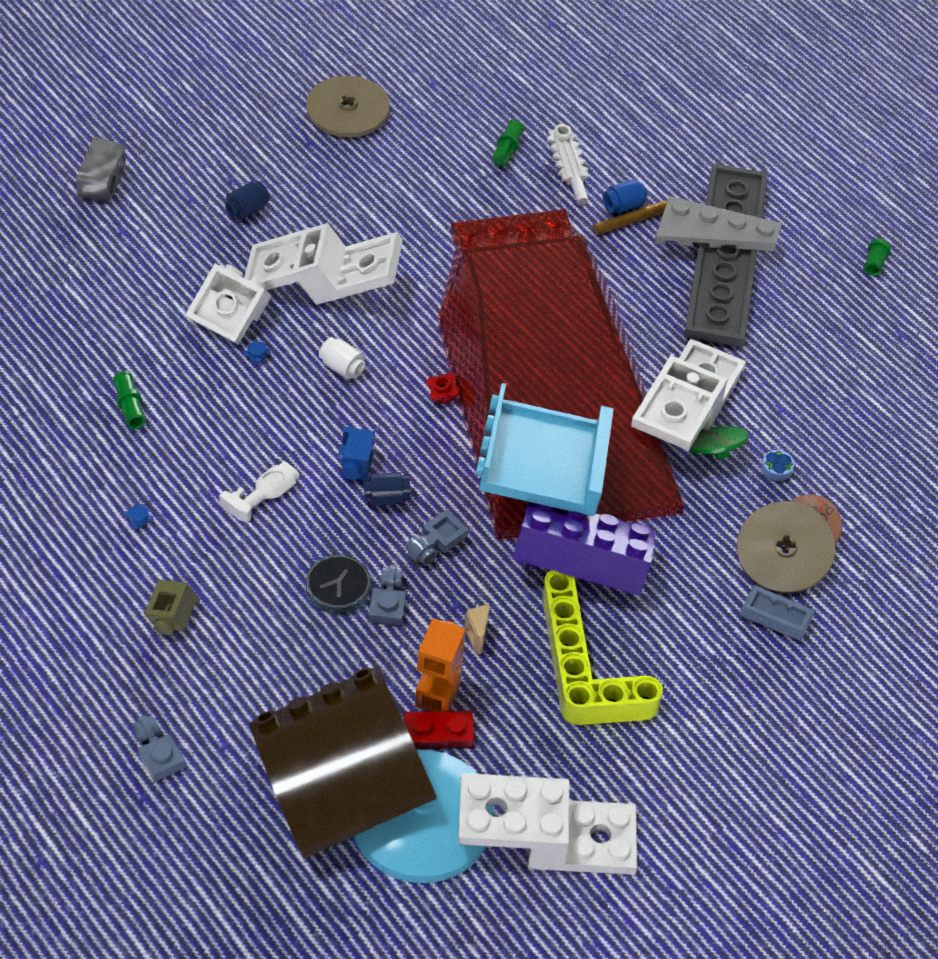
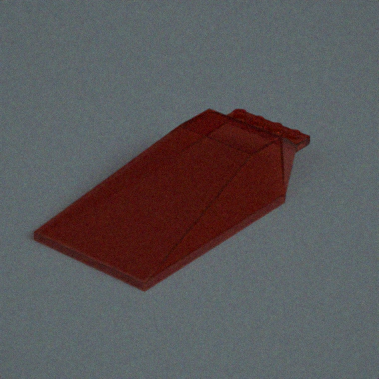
(542, 320)

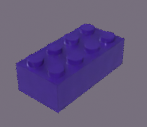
(586, 546)

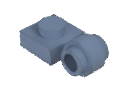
(441, 532)

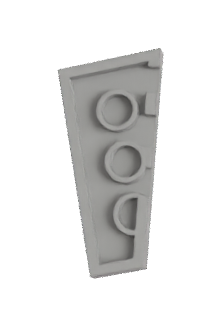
(702, 223)

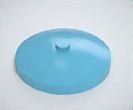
(424, 841)

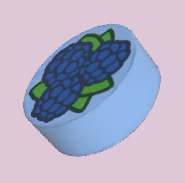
(777, 465)

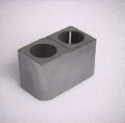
(101, 170)

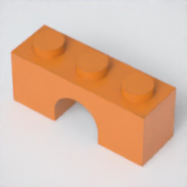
(441, 666)

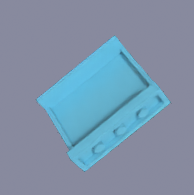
(544, 455)

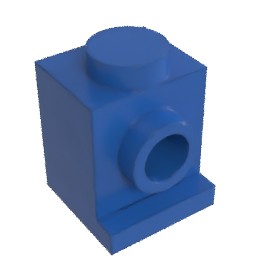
(356, 453)

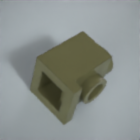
(171, 606)

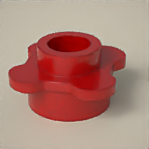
(443, 394)

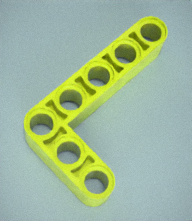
(575, 659)

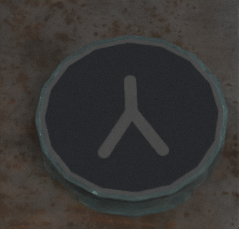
(338, 584)

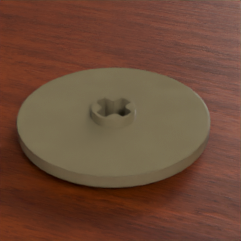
(347, 106)
(762, 554)

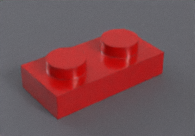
(440, 729)

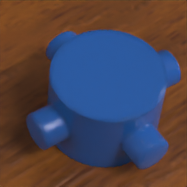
(257, 352)
(138, 516)

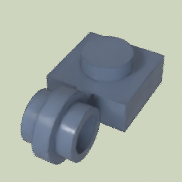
(388, 604)
(160, 755)

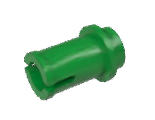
(878, 251)

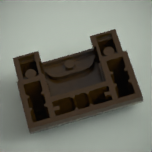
(341, 761)

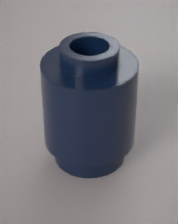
(247, 200)
(387, 488)

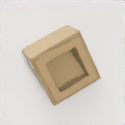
(476, 626)

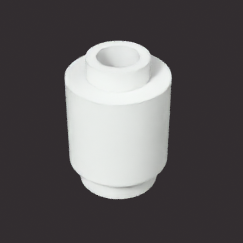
(342, 358)

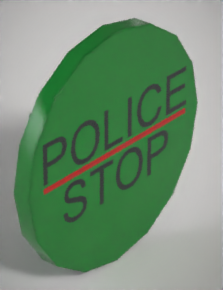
(719, 441)

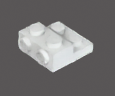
(228, 302)

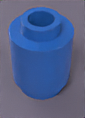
(624, 196)

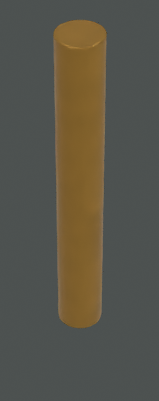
(629, 218)

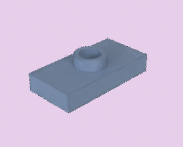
(777, 612)

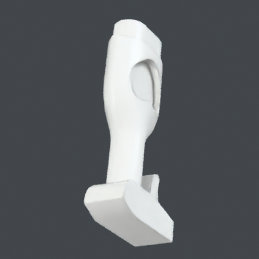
(268, 486)

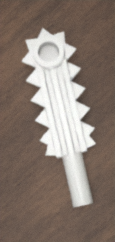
(569, 160)

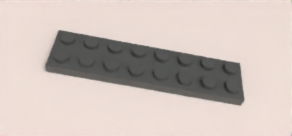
(725, 274)

